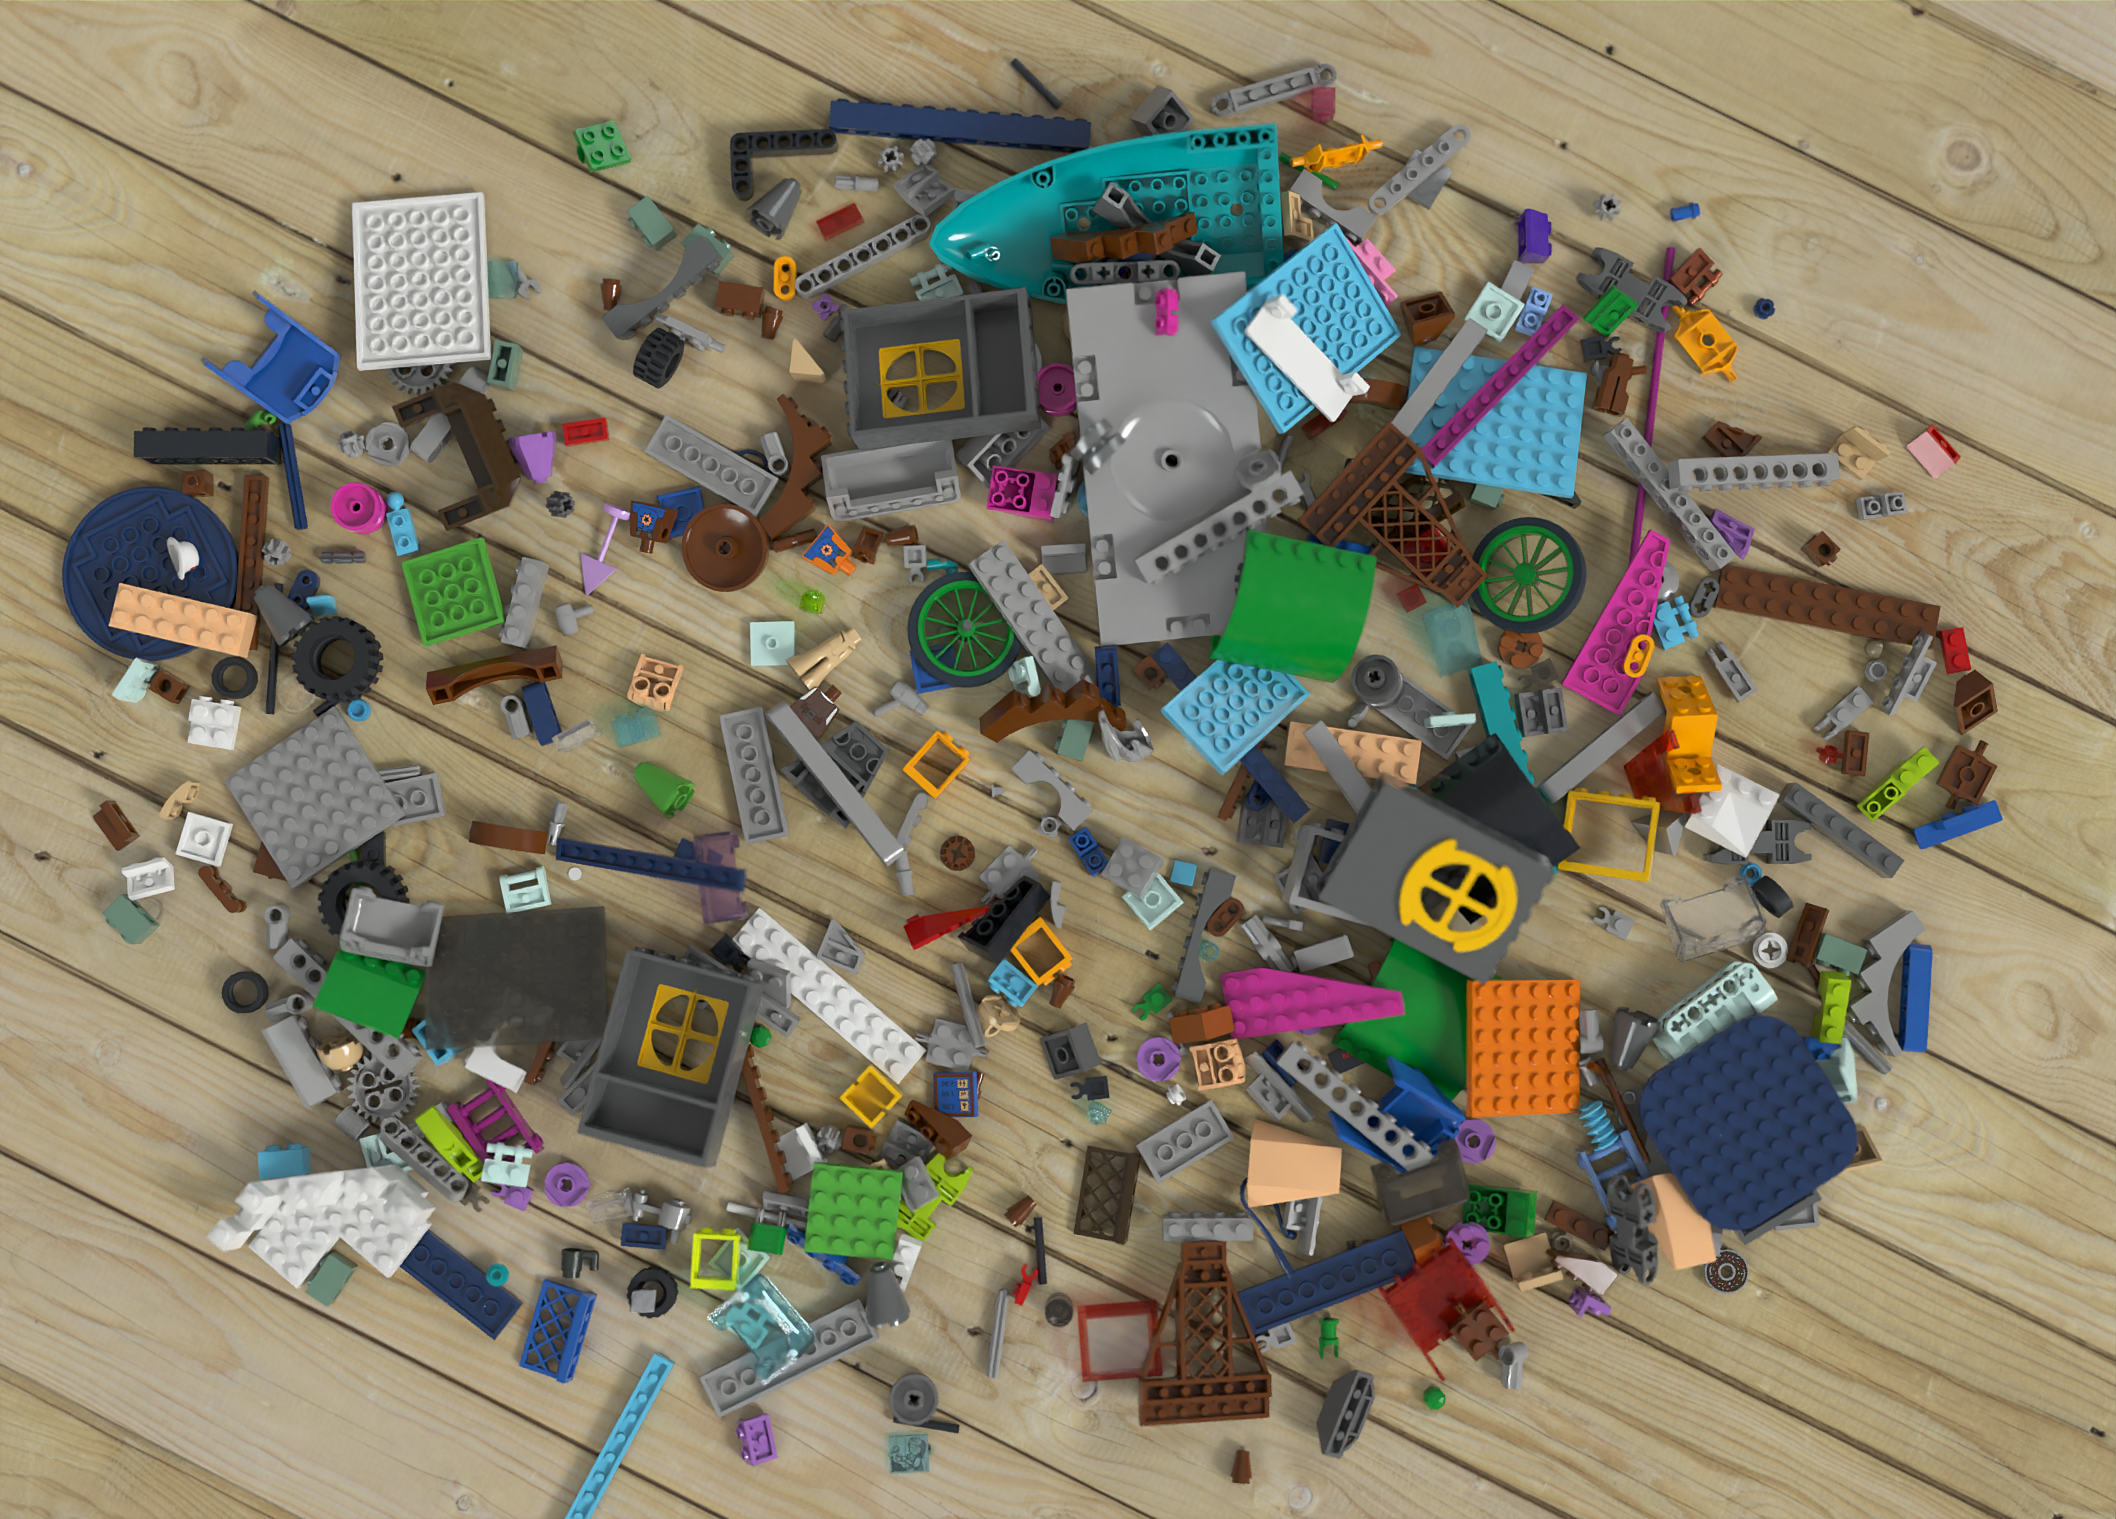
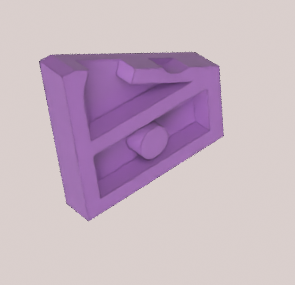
(1733, 531)

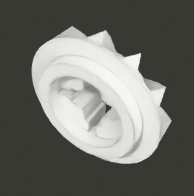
(1776, 957)

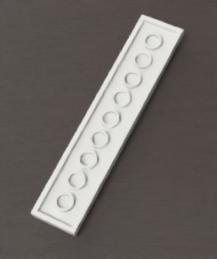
(831, 997)

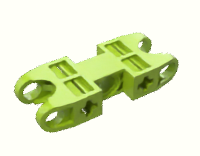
(949, 1187)

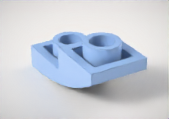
(1533, 311)

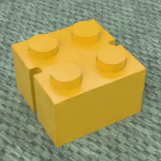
(871, 1095)

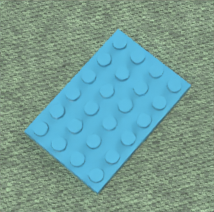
(1232, 709)

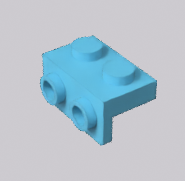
(1012, 983)

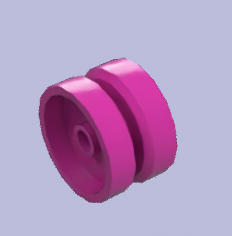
(1061, 377)
(360, 497)

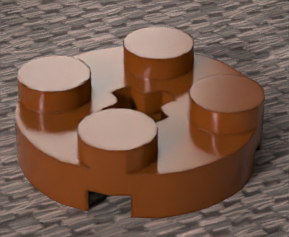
(1515, 658)

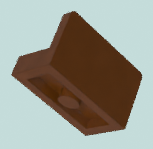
(115, 825)

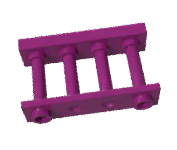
(472, 1131)

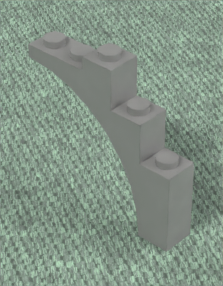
(1871, 1005)

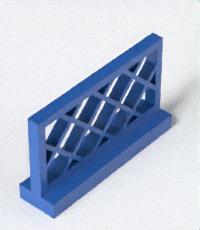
(573, 1340)

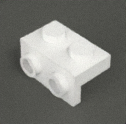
(149, 878)

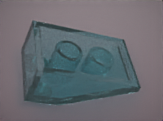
(1453, 638)

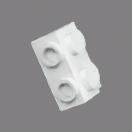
(213, 723)

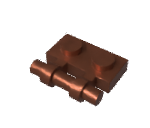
(1688, 274)

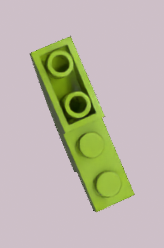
(1896, 783)
(450, 1143)

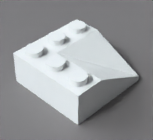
(1734, 813)

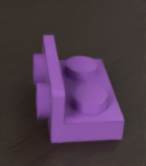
(1582, 1298)
(756, 1439)

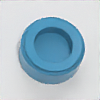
(359, 710)

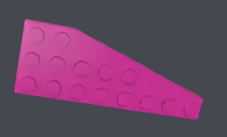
(1629, 612)
(1283, 1001)

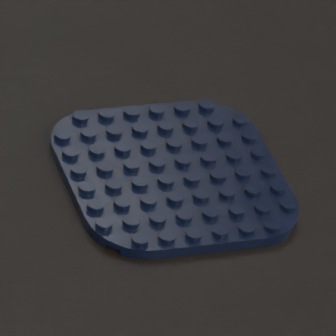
(1748, 1122)

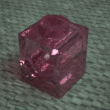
(1323, 104)

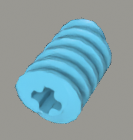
(1598, 1124)

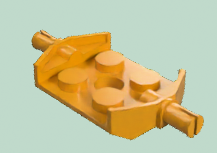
(1351, 153)
(1708, 358)

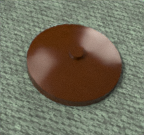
(725, 547)

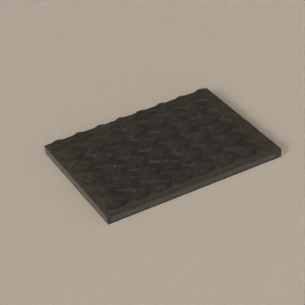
(517, 979)

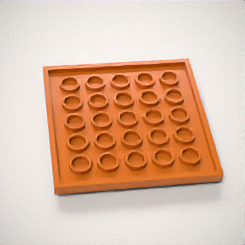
(1523, 1047)

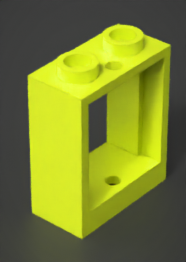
(715, 1282)

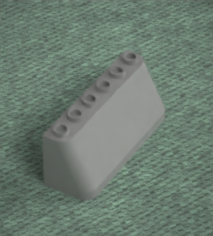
(890, 479)

